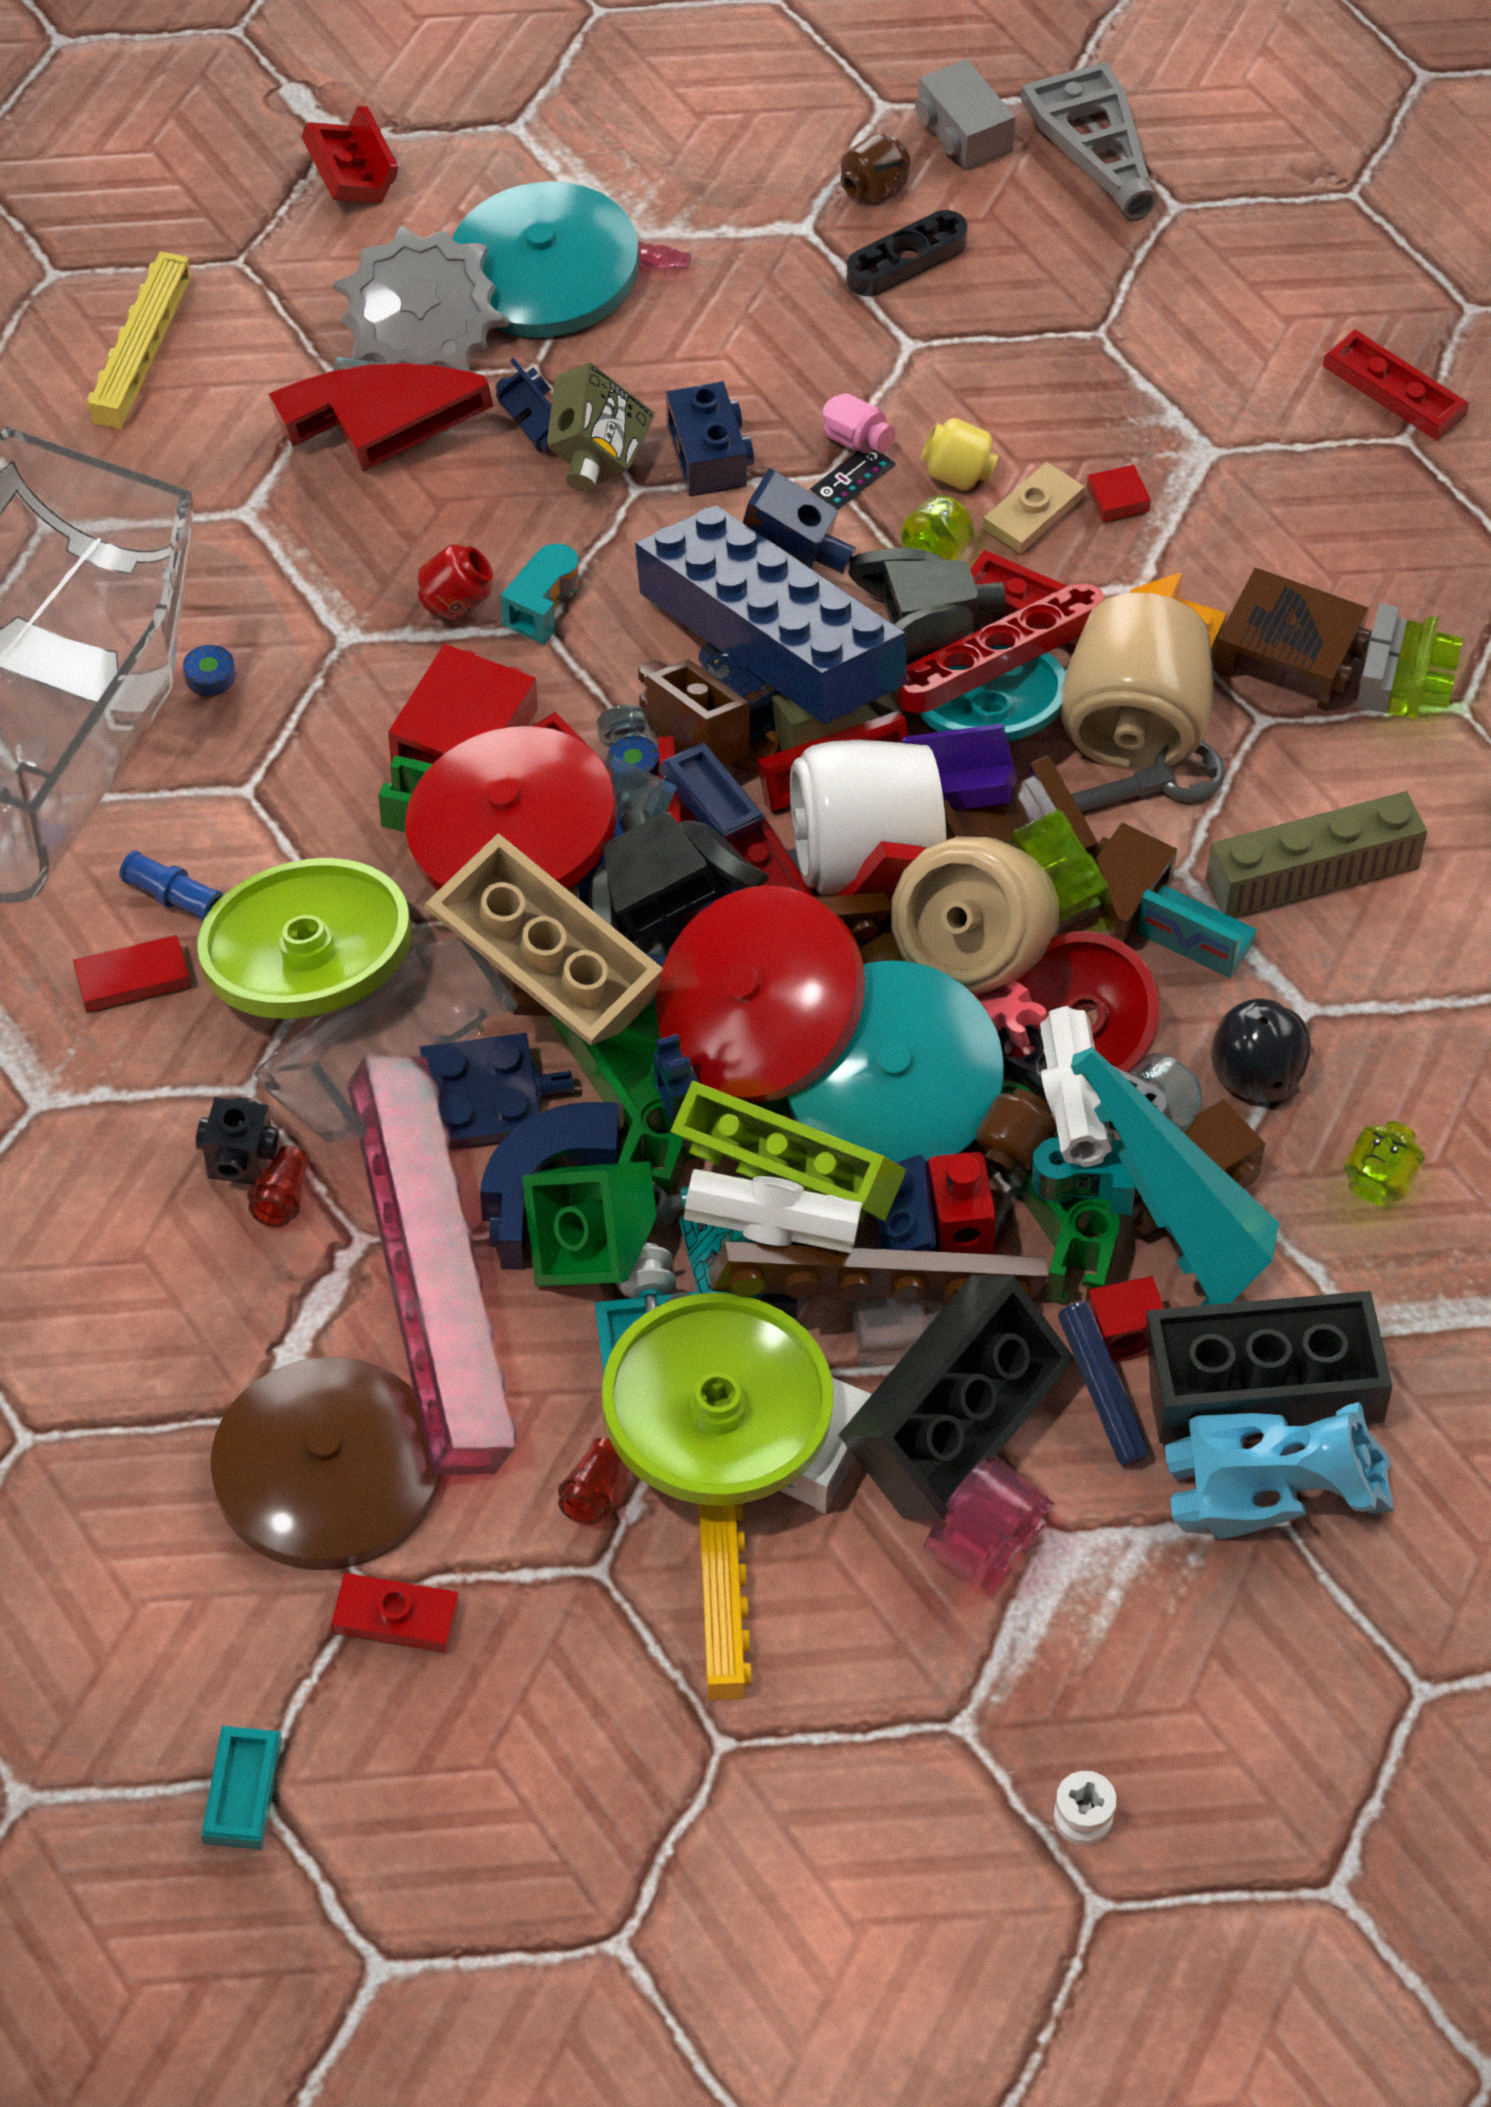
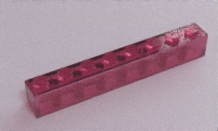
(431, 1267)

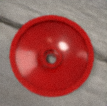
(1104, 976)

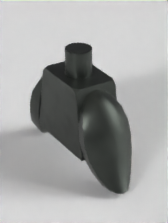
(926, 596)
(664, 872)

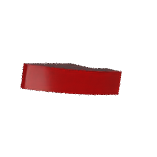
(380, 406)

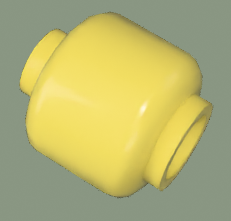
(959, 454)

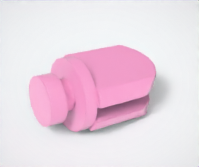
(857, 424)

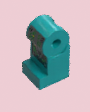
(1061, 1181)

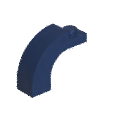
(551, 1140)

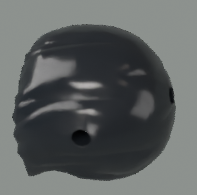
(1261, 1051)

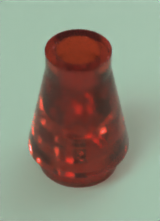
(279, 1189)
(591, 1485)

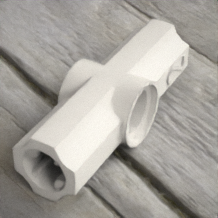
(1070, 1096)
(772, 1211)

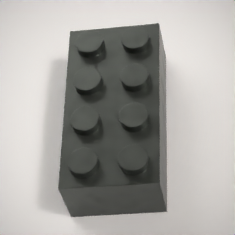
(956, 1395)

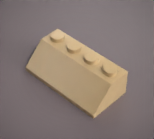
(547, 941)

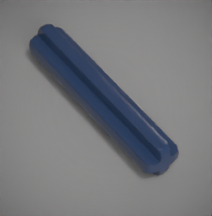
(1103, 1383)

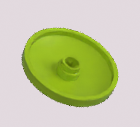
(305, 938)
(717, 1399)

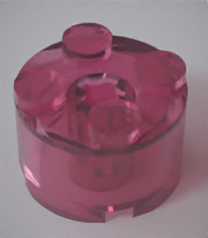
(988, 1524)

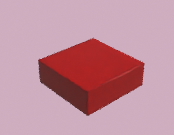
(1118, 493)

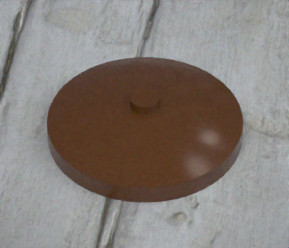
(323, 1464)

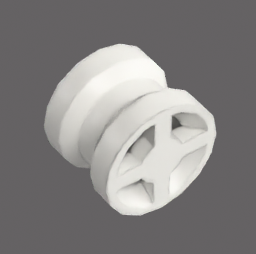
(1081, 1822)

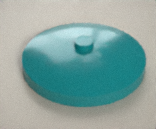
(554, 255)
(913, 1070)

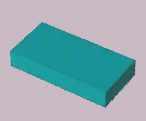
(241, 1787)

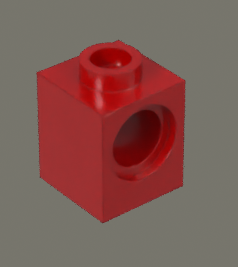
(1122, 1315)

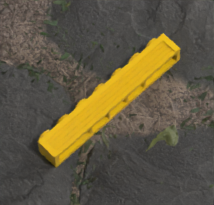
(722, 1601)

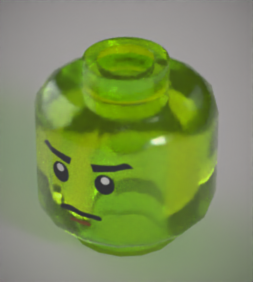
(939, 527)
(1383, 1163)

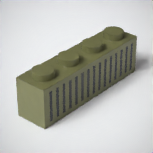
(1315, 855)

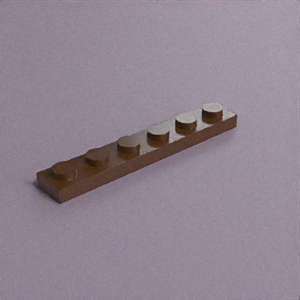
(864, 1273)

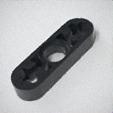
(896, 269)

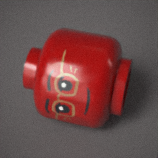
(454, 581)

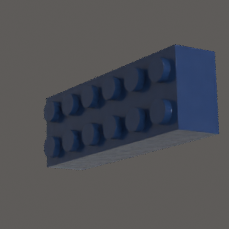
(772, 614)

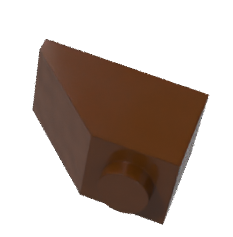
(1130, 866)

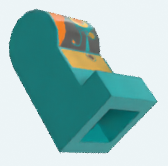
(538, 590)

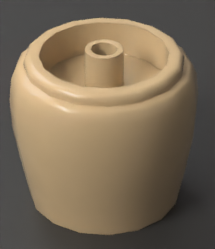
(1139, 682)
(975, 912)

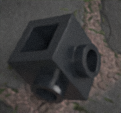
(237, 1140)

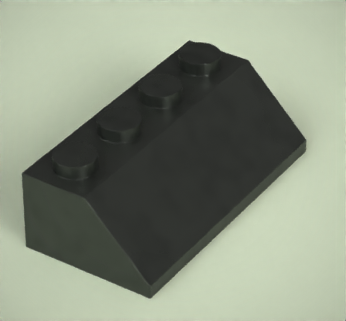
(1267, 1358)

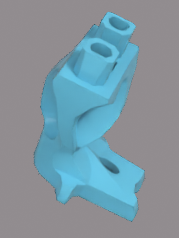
(1232, 1480)

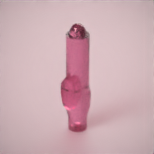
(662, 255)

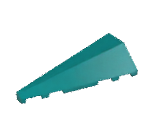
(1211, 1217)

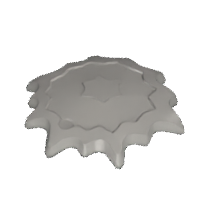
(420, 301)

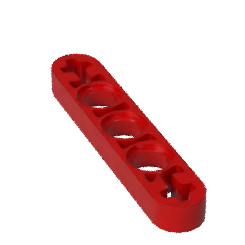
(934, 684)

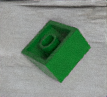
(588, 1222)

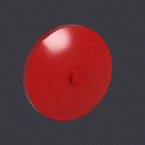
(521, 782)
(762, 992)

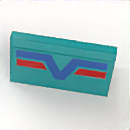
(1195, 930)

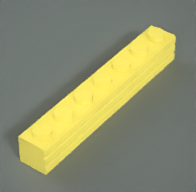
(139, 340)

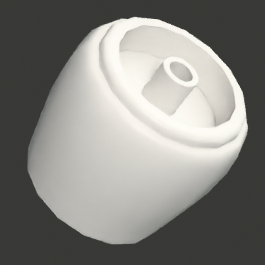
(855, 797)

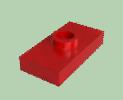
(395, 1612)

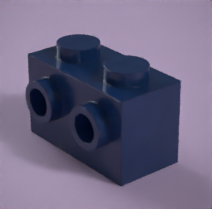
(708, 438)

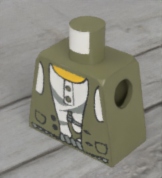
(595, 425)

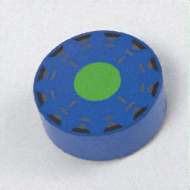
(209, 670)
(637, 751)

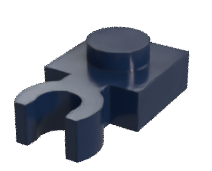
(672, 1074)

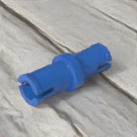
(168, 884)

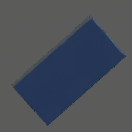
(712, 792)

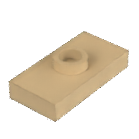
(1033, 507)

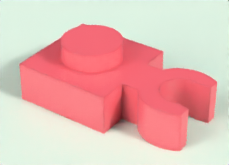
(1014, 1010)

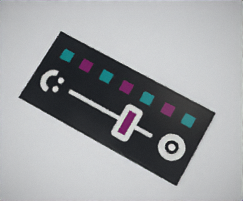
(852, 477)

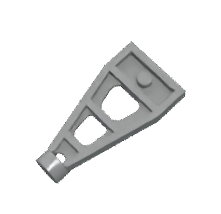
(1080, 94)

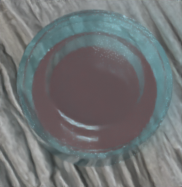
(622, 722)

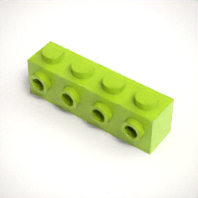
(786, 1150)

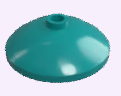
(1021, 699)

